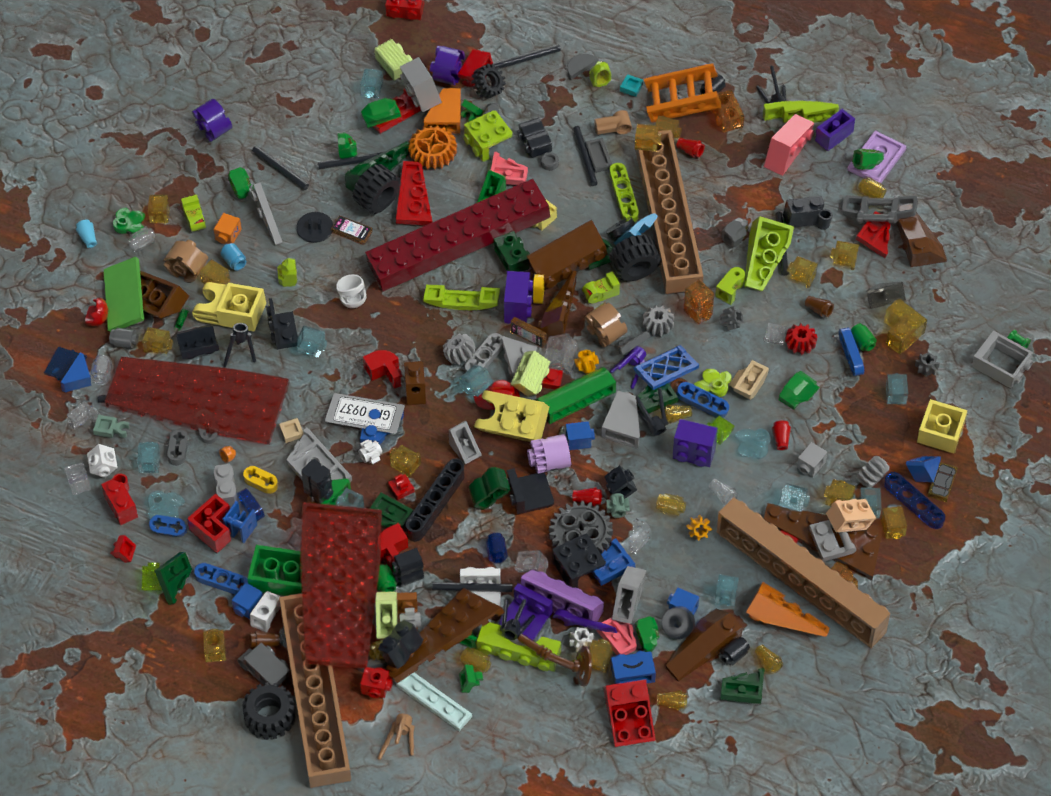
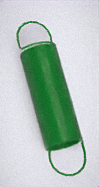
(181, 319)

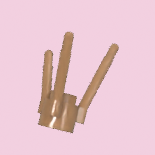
(401, 727)

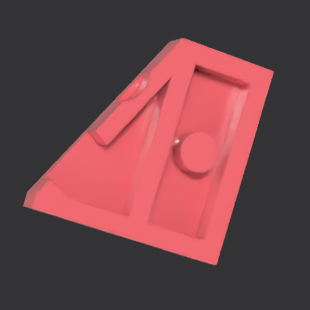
(514, 172)
(623, 641)

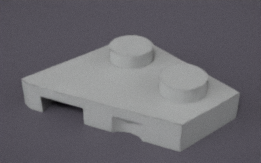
(514, 351)

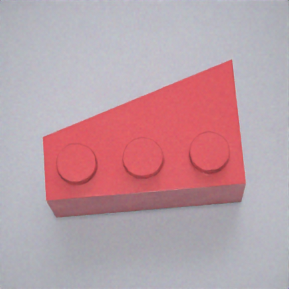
(788, 143)

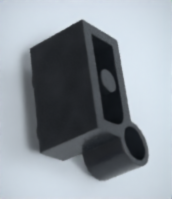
(807, 212)

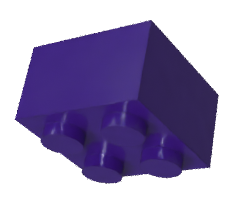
(518, 296)
(694, 443)

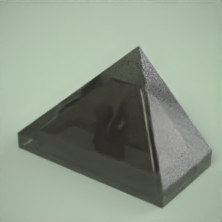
(885, 294)

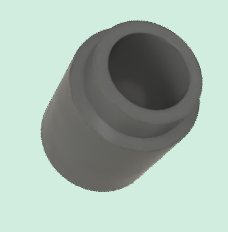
(124, 337)

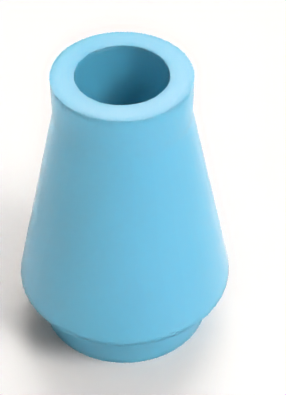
(86, 231)

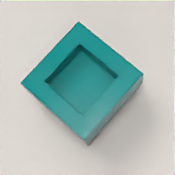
(631, 85)

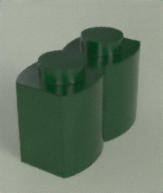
(489, 488)

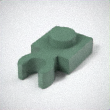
(107, 426)

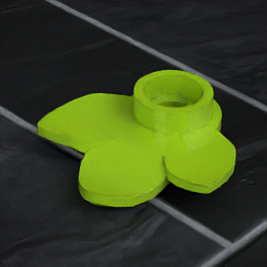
(715, 382)

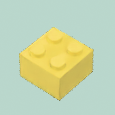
(942, 426)

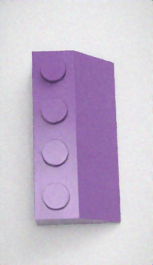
(564, 596)

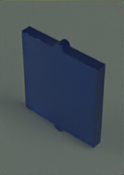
(61, 363)

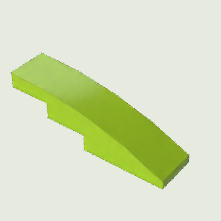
(810, 110)

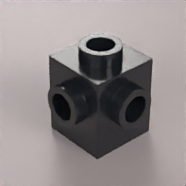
(620, 481)

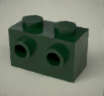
(511, 252)

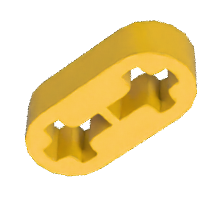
(538, 289)
(261, 478)

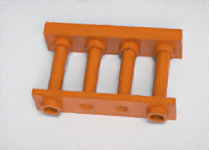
(684, 106)

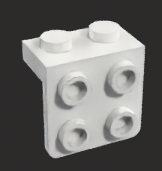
(488, 575)

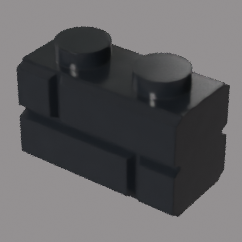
(317, 481)

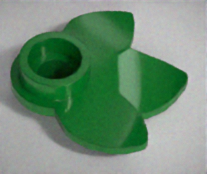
(128, 221)

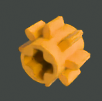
(586, 361)
(702, 531)

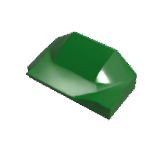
(380, 112)
(798, 390)

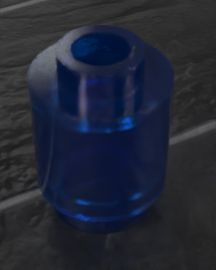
(496, 548)

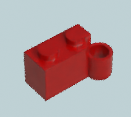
(119, 499)

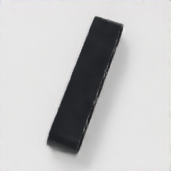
(431, 507)

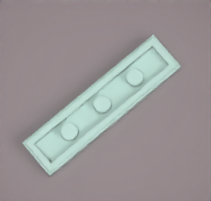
(435, 701)

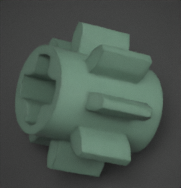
(617, 505)

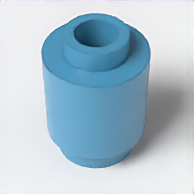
(233, 256)

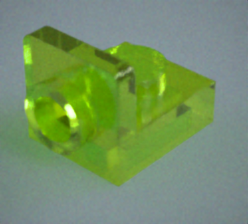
(724, 427)
(149, 578)

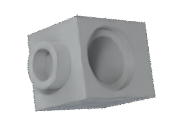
(811, 460)

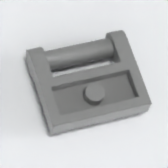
(827, 543)

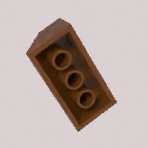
(568, 254)

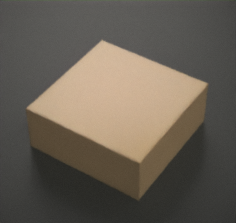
(291, 430)

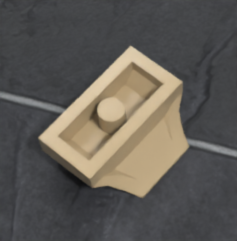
(749, 380)

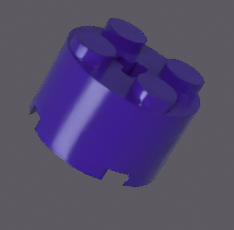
(447, 65)
(212, 119)

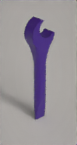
(570, 619)

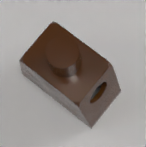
(415, 378)

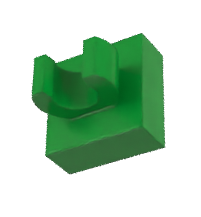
(472, 109)
(469, 678)

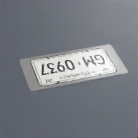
(355, 412)

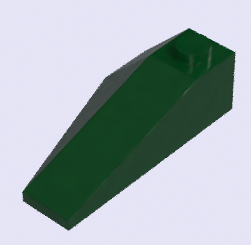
(389, 158)

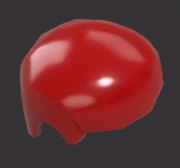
(97, 314)

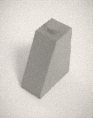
(622, 420)
(629, 594)

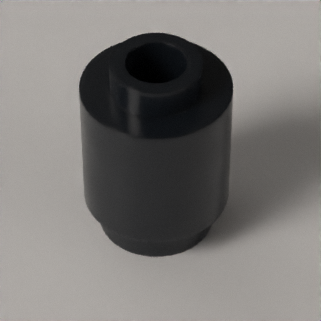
(718, 84)
(734, 651)

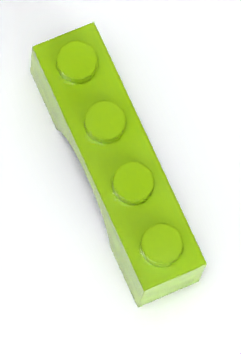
(494, 643)

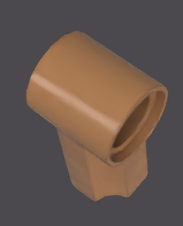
(617, 123)

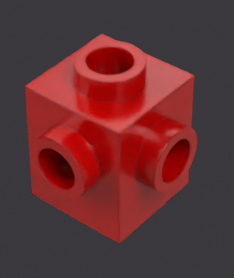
(376, 682)

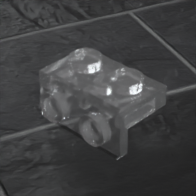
(561, 352)

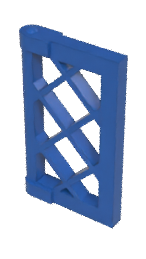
(653, 363)

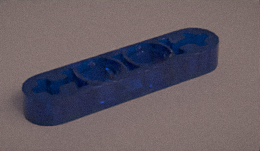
(917, 498)

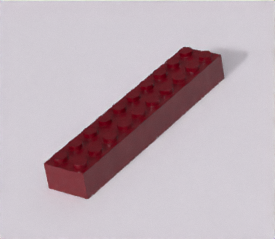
(457, 234)

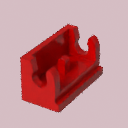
(474, 61)

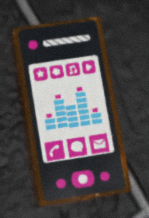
(351, 230)
(528, 332)

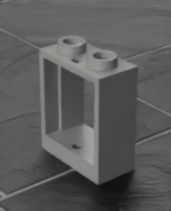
(1008, 347)

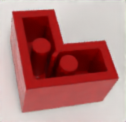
(208, 523)

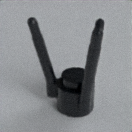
(775, 97)
(240, 335)
(655, 424)
(512, 629)

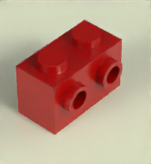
(405, 9)

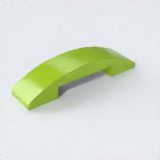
(461, 300)

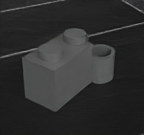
(264, 665)

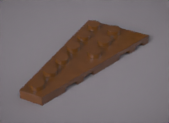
(797, 524)
(447, 629)

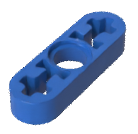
(851, 351)
(704, 407)
(227, 586)

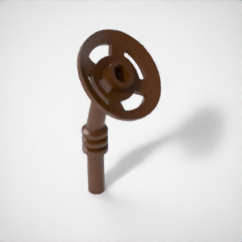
(582, 663)

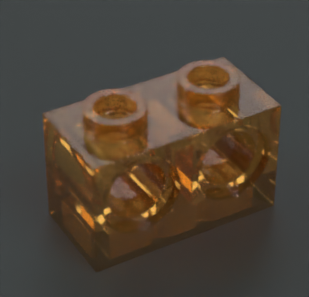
(730, 115)
(699, 302)

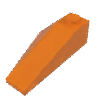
(773, 609)

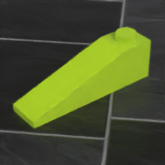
(765, 250)

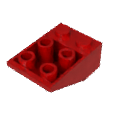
(629, 713)

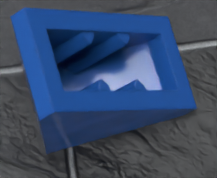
(77, 375)
(924, 468)

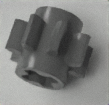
(731, 318)
(927, 364)

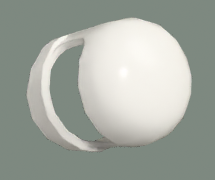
(351, 291)

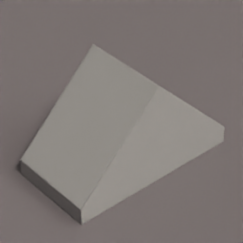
(463, 442)

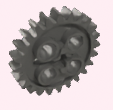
(577, 515)

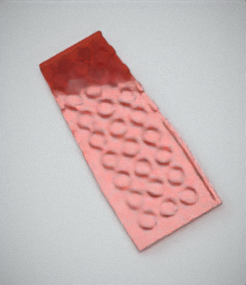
(201, 396)
(339, 582)

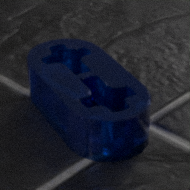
(250, 503)

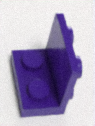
(535, 605)

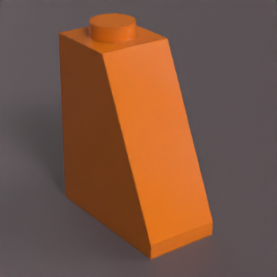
(446, 113)

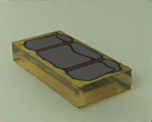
(943, 482)

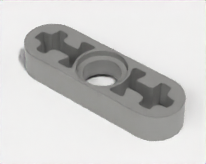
(486, 348)

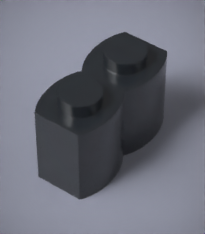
(534, 137)
(408, 567)
(400, 644)

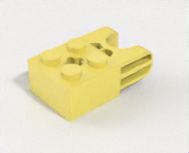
(231, 305)
(508, 417)

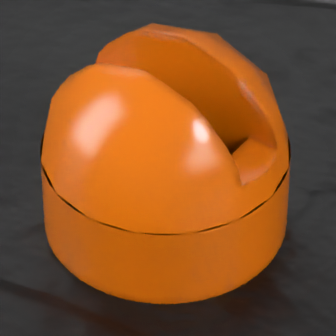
(227, 454)

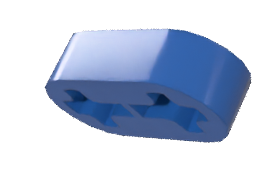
(167, 530)

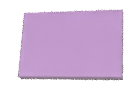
(892, 152)

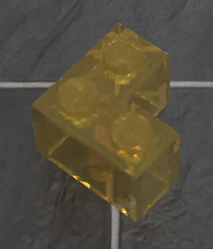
(906, 325)

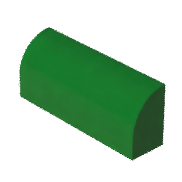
(578, 394)

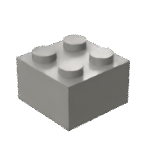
(419, 85)

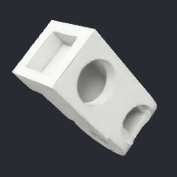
(265, 611)

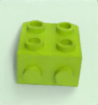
(485, 133)

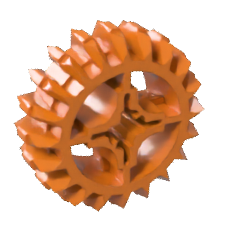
(432, 147)

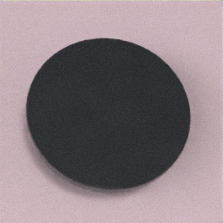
(314, 227)

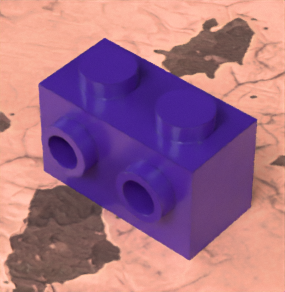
(835, 129)

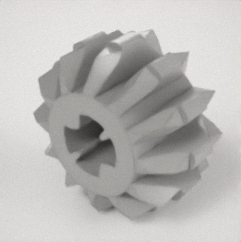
(658, 320)
(459, 349)
(873, 472)

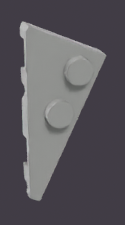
(264, 212)

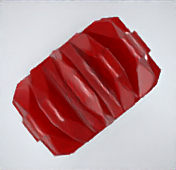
(801, 338)

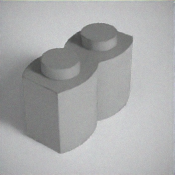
(225, 483)

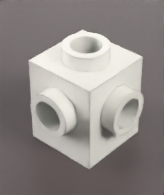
(102, 460)

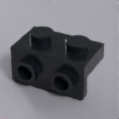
(197, 341)

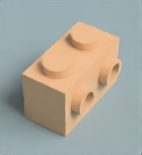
(850, 515)

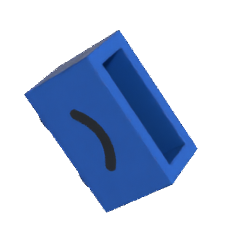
(633, 667)

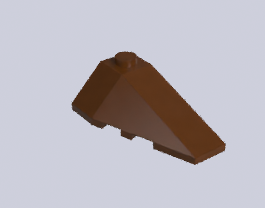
(919, 241)
(161, 296)
(557, 313)
(704, 642)

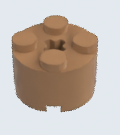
(185, 260)
(606, 324)

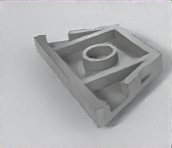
(311, 448)

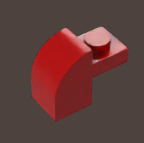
(383, 363)
(392, 542)

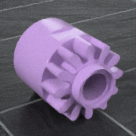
(549, 454)

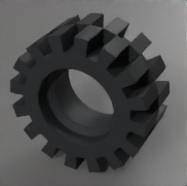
(480, 81)

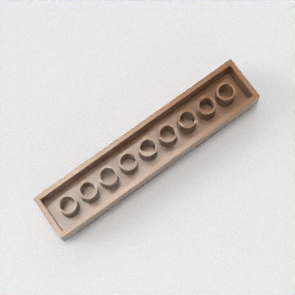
(673, 227)
(803, 572)
(316, 704)

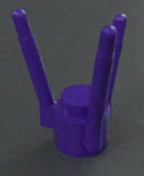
(634, 357)

